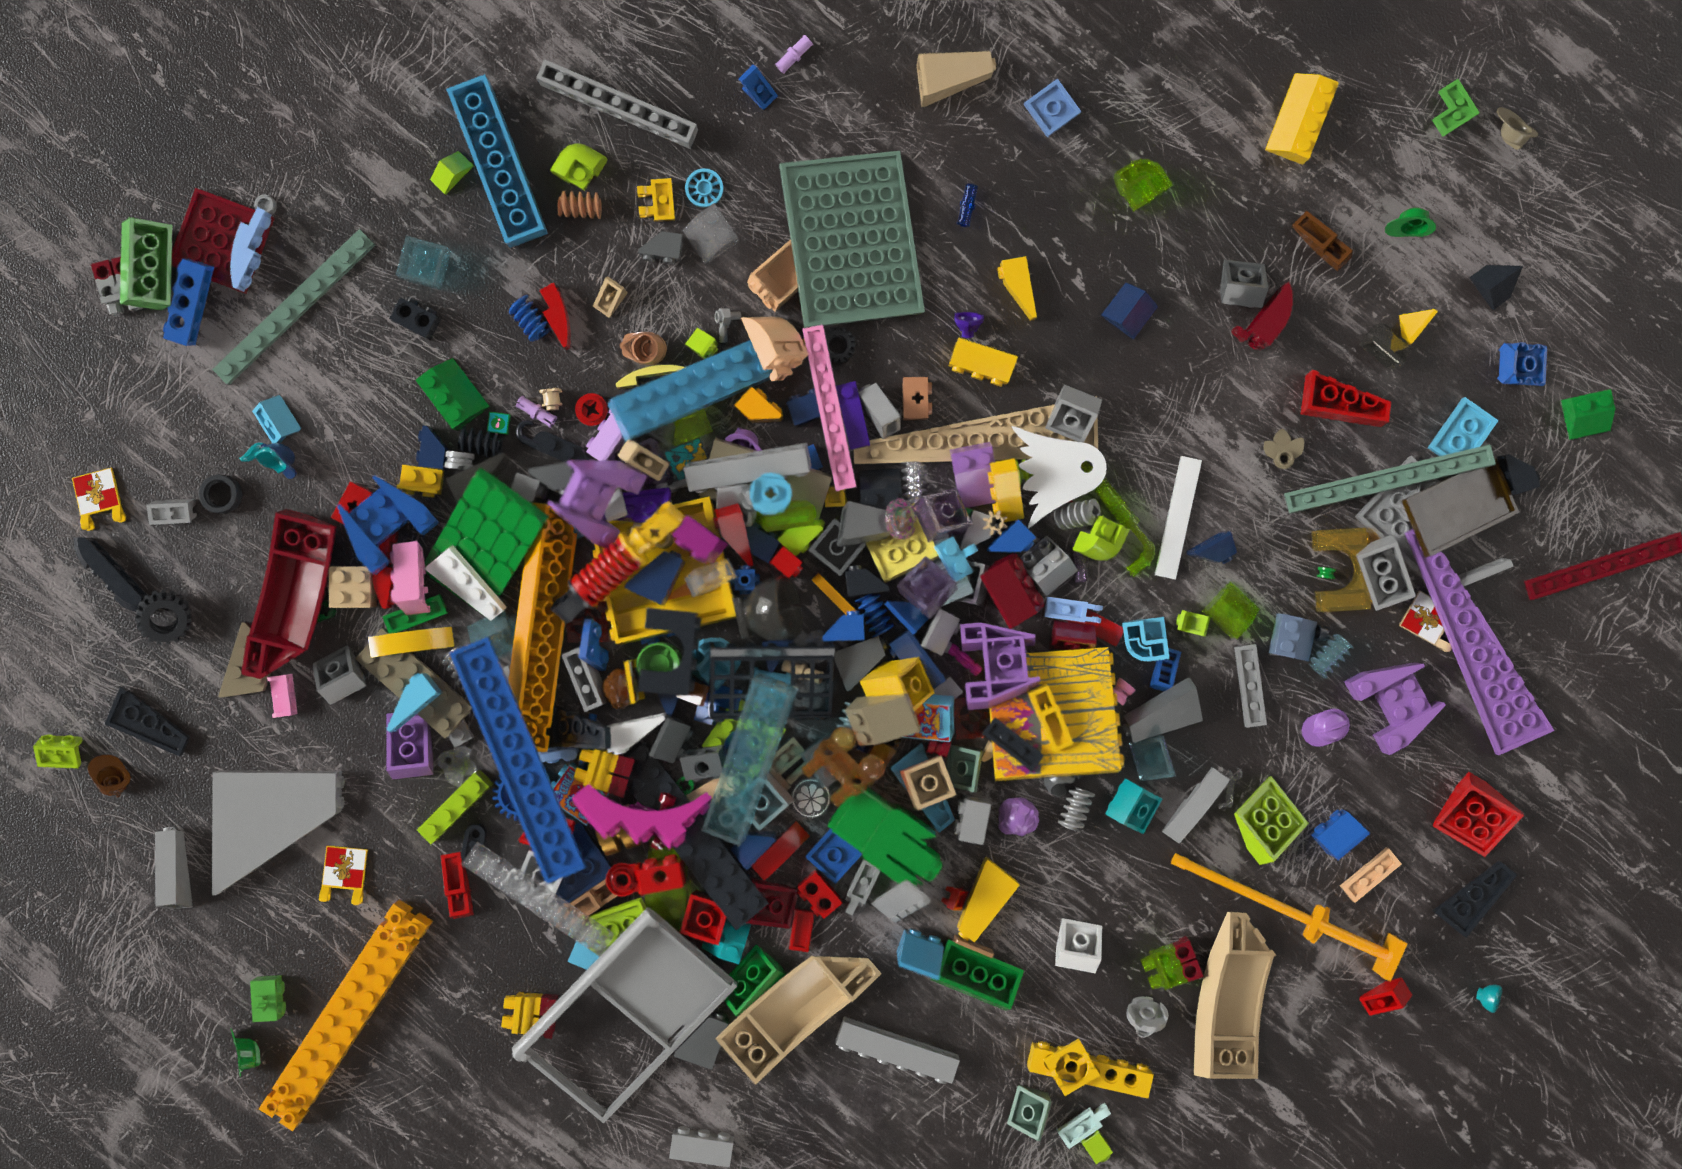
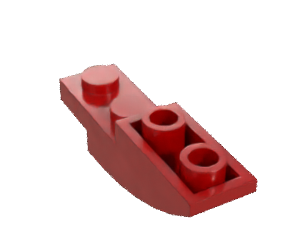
(382, 581)

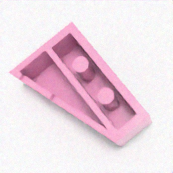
(409, 578)

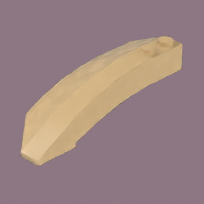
(794, 1010)

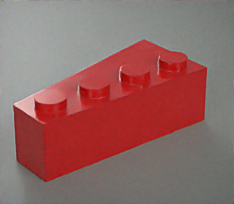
(1336, 401)

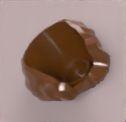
(616, 689)

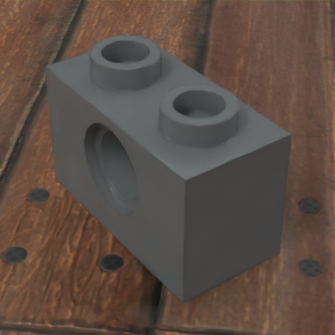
(692, 762)

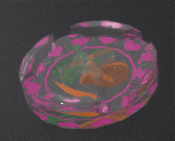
(900, 519)

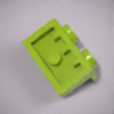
(58, 751)

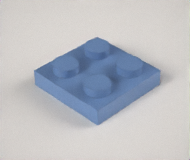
(1052, 108)

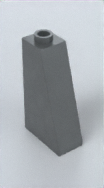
(1166, 712)

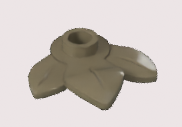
(1283, 446)

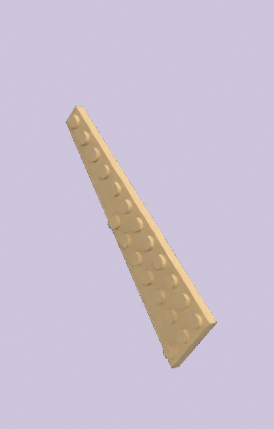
(935, 443)

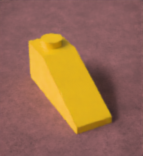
(1018, 283)

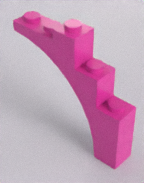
(638, 824)

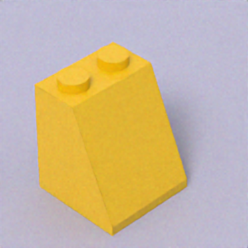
(899, 677)

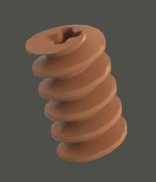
(579, 205)

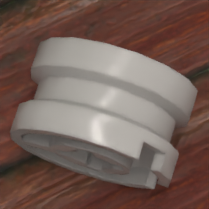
(458, 460)

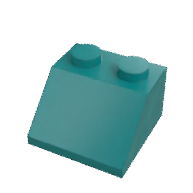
(1133, 806)

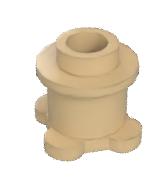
(551, 398)

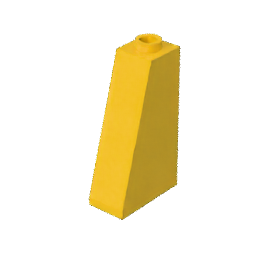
(987, 897)

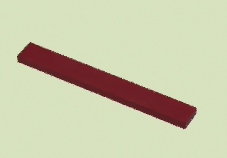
(1604, 566)

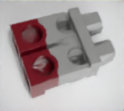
(107, 279)

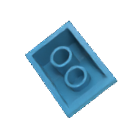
(920, 953)

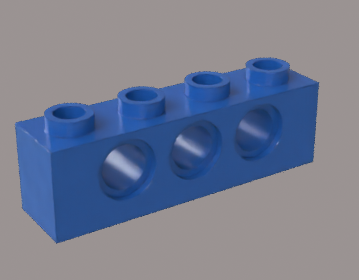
(197, 298)

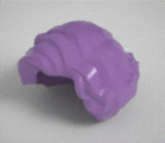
(1017, 816)

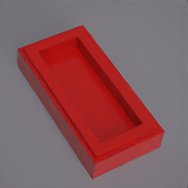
(801, 930)

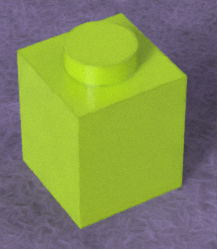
(1097, 1147)

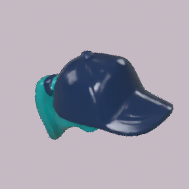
(273, 456)

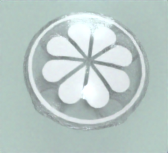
(810, 798)

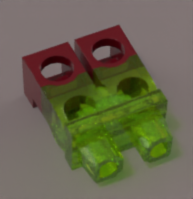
(1173, 963)

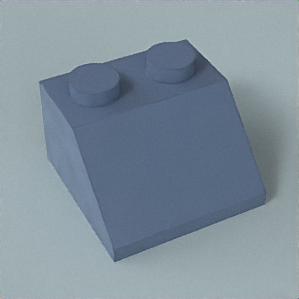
(1292, 637)

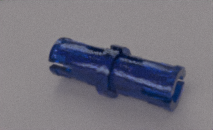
(967, 205)

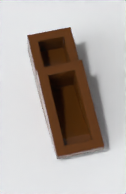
(1323, 241)

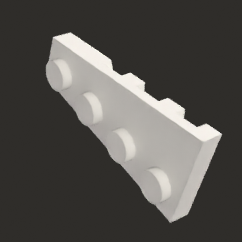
(464, 581)

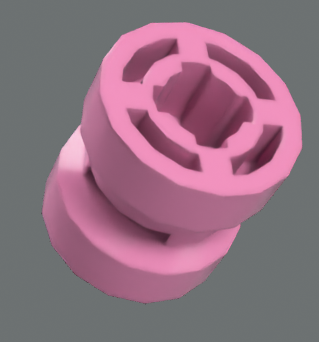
(1123, 690)

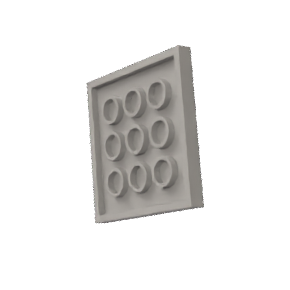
(1385, 520)

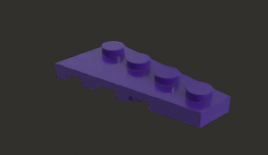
(643, 505)

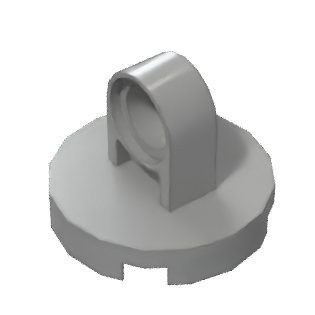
(1147, 1016)

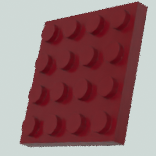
(210, 232)

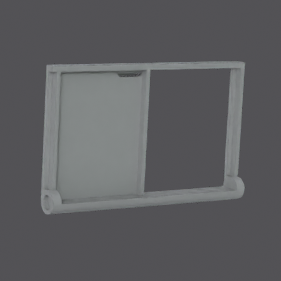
(652, 980)

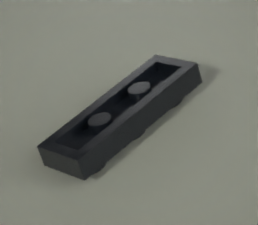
(1013, 744)

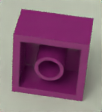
(695, 537)

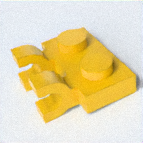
(662, 200)

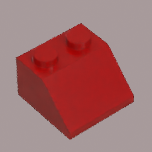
(703, 918)

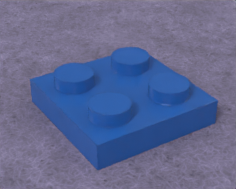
(833, 856)

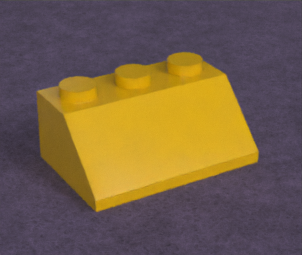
(982, 362)

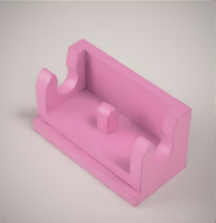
(283, 695)

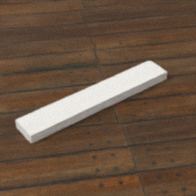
(1178, 517)

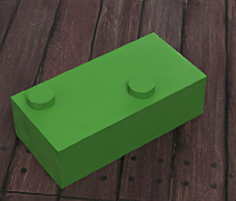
(146, 264)

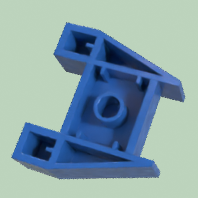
(379, 519)

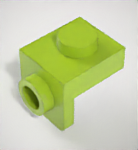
(1193, 623)

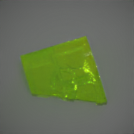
(691, 427)

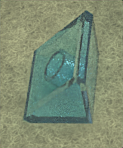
(499, 629)
(1152, 758)

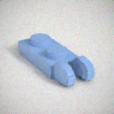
(1070, 610)
(556, 753)

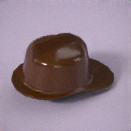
(109, 775)

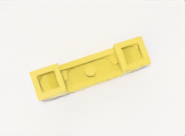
(631, 379)

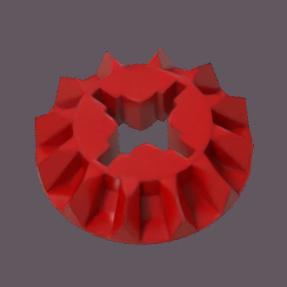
(590, 400)

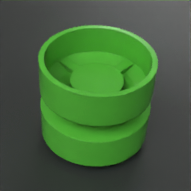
(659, 657)

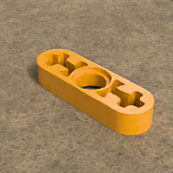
(832, 594)

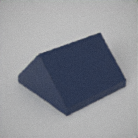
(1130, 310)

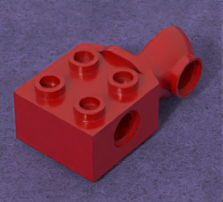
(646, 877)

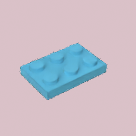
(1463, 430)

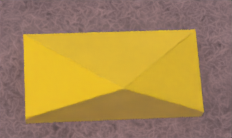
(1414, 323)

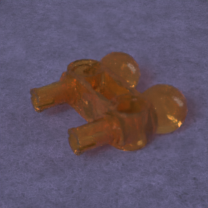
(843, 766)

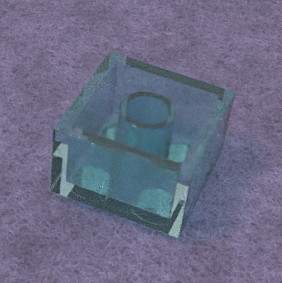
(423, 262)

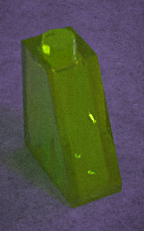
(797, 514)

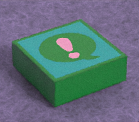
(498, 423)

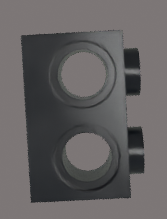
(413, 321)

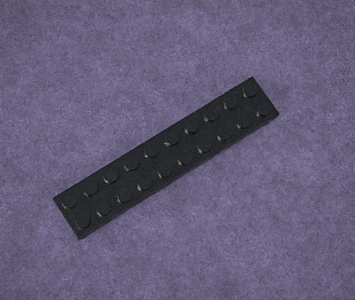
(700, 851)

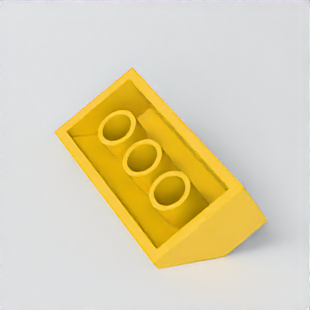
(1301, 117)

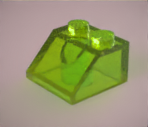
(1232, 611)

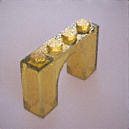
(1355, 594)

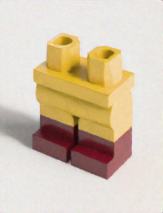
(598, 771)
(527, 1011)

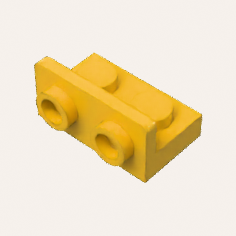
(421, 479)

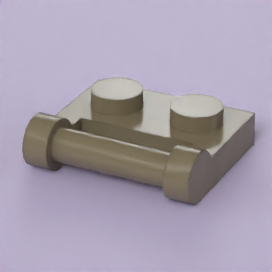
(784, 759)

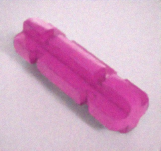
(965, 660)

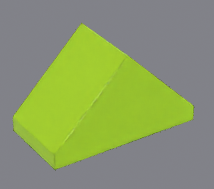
(450, 171)

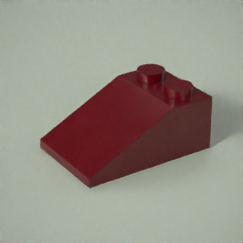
(780, 907)

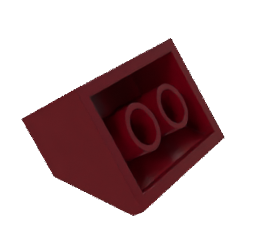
(1012, 590)

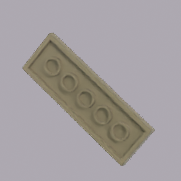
(395, 671)

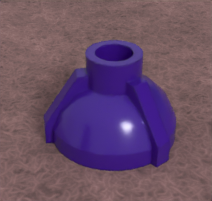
(968, 323)

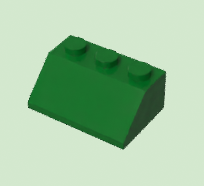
(452, 393)
(753, 978)

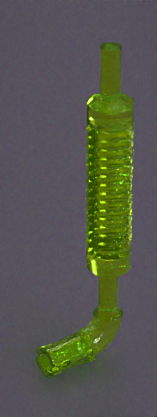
(1126, 519)

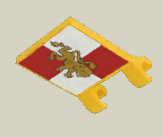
(97, 494)
(635, 695)
(344, 869)

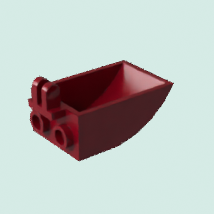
(1268, 321)

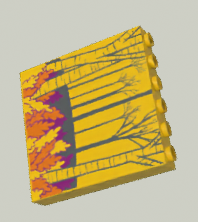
(1085, 695)

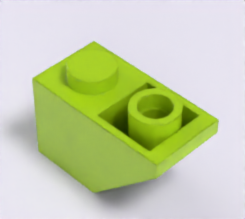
(702, 344)
(799, 538)

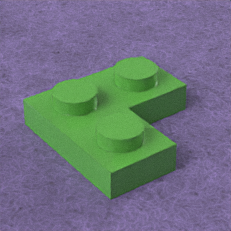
(1460, 108)

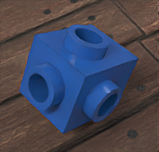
(754, 579)

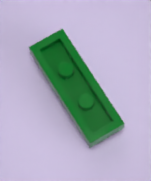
(399, 621)

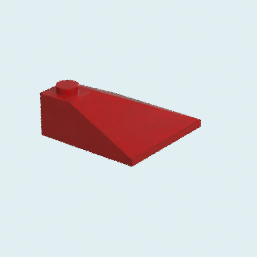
(1477, 815)

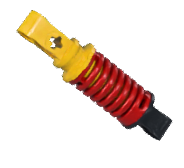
(615, 564)

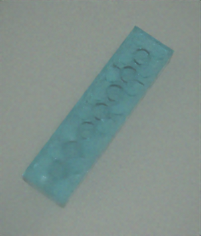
(749, 759)

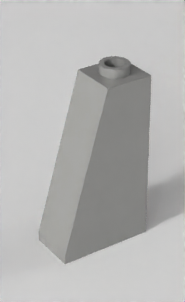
(171, 870)

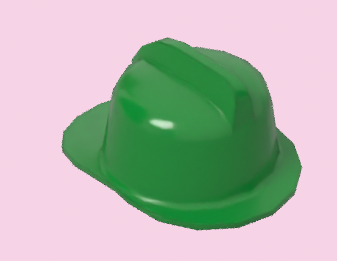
(1411, 222)
(247, 1052)

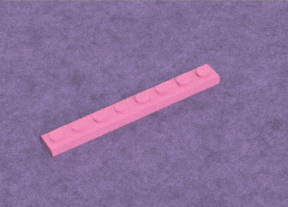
(829, 407)

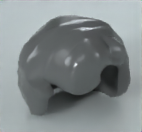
(1056, 785)

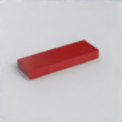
(1105, 630)

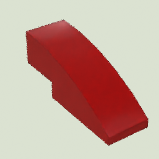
(557, 314)
(780, 850)
(456, 886)

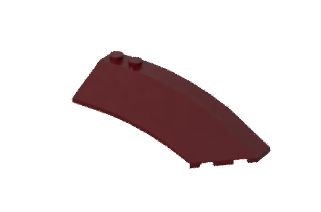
(290, 592)

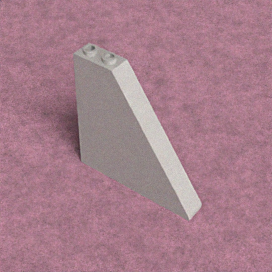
(265, 814)

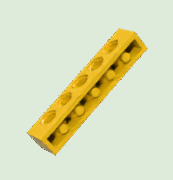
(1138, 1086)

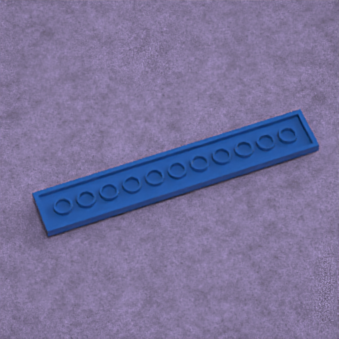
(517, 760)

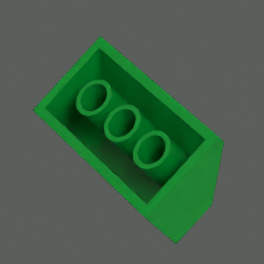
(979, 976)

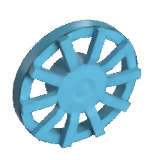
(704, 187)

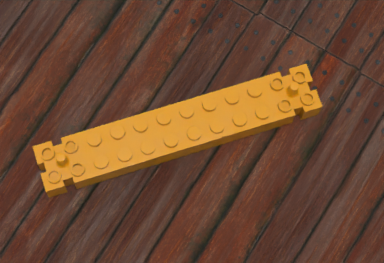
(539, 629)
(345, 1015)

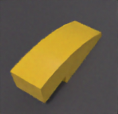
(1050, 717)

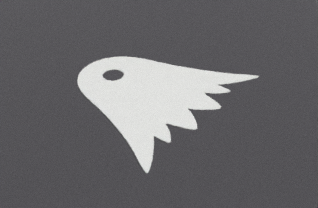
(1058, 471)

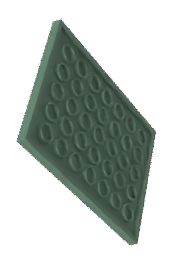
(851, 238)

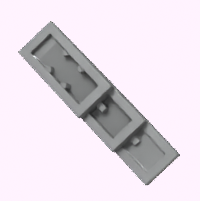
(1195, 805)

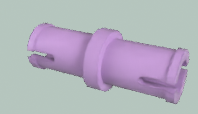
(794, 54)
(536, 411)

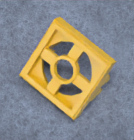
(1068, 1087)

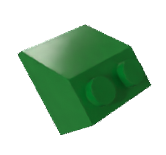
(1589, 414)

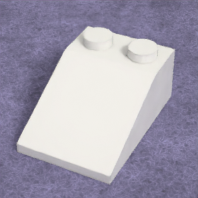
(629, 732)

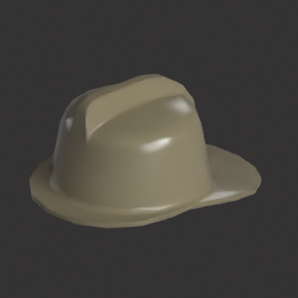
(1514, 129)

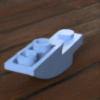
(243, 257)

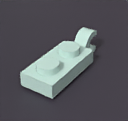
(1083, 1125)

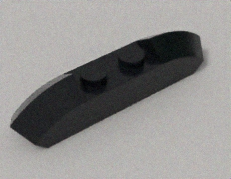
(103, 566)

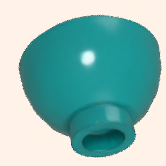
(1490, 997)

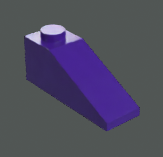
(852, 415)

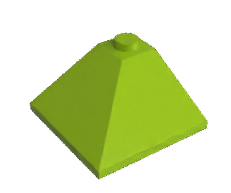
(1269, 822)

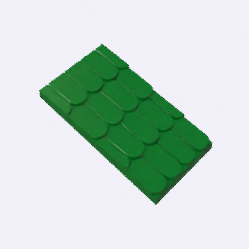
(490, 530)

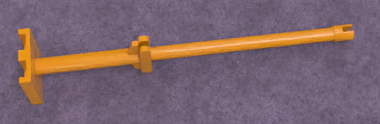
(1317, 923)

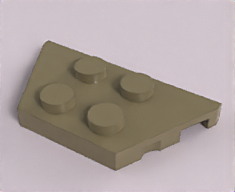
(234, 682)

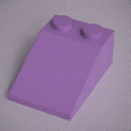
(971, 475)
(409, 749)

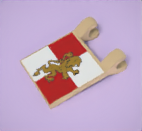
(1424, 621)

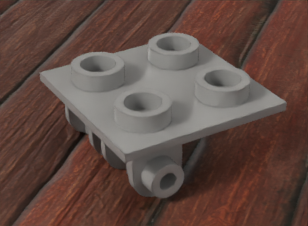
(737, 494)

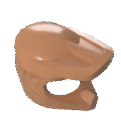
(644, 347)

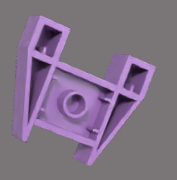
(591, 493)
(1003, 663)
(1400, 701)

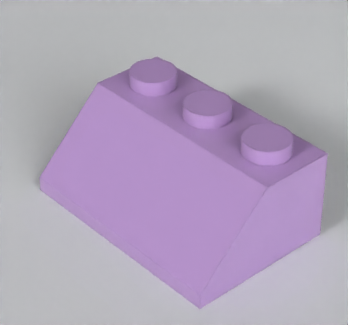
(607, 440)

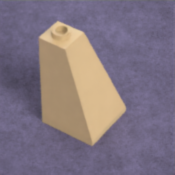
(950, 73)

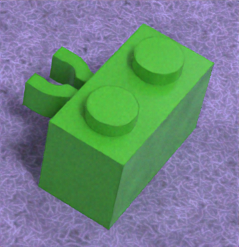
(267, 998)

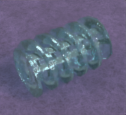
(1330, 655)

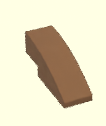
(593, 898)

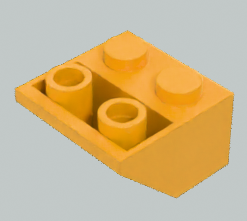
(757, 409)

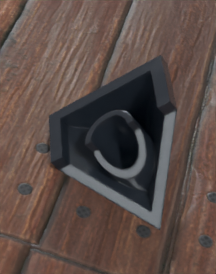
(1496, 283)

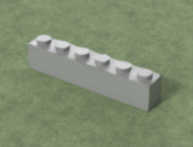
(747, 467)
(897, 1050)

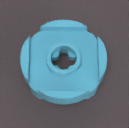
(762, 502)

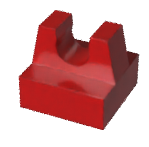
(956, 899)

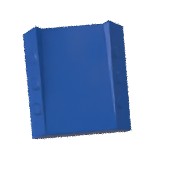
(1523, 364)

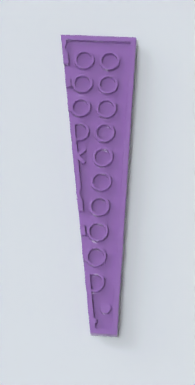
(1496, 688)

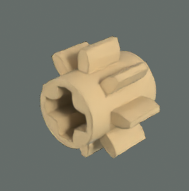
(1000, 525)

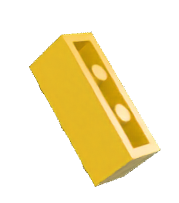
(1006, 490)

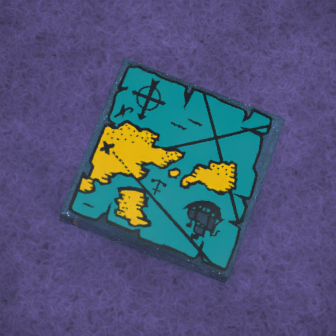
(684, 453)

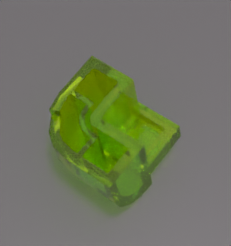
(1141, 182)

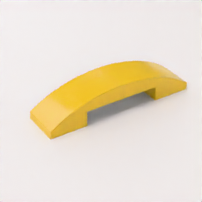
(411, 641)

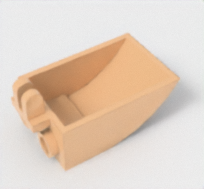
(776, 278)
(776, 344)

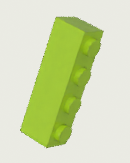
(455, 806)

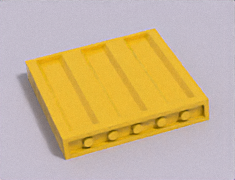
(628, 609)

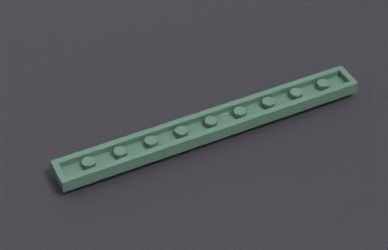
(293, 307)
(1390, 479)

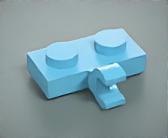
(954, 558)

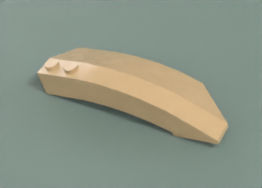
(1232, 1002)

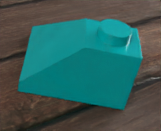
(731, 943)

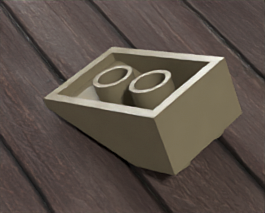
(882, 718)

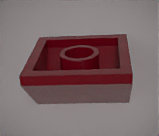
(1072, 636)

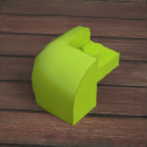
(578, 165)
(1103, 541)

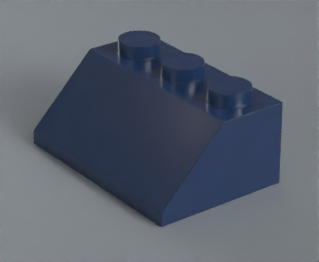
(906, 647)

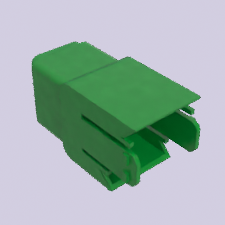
(887, 837)

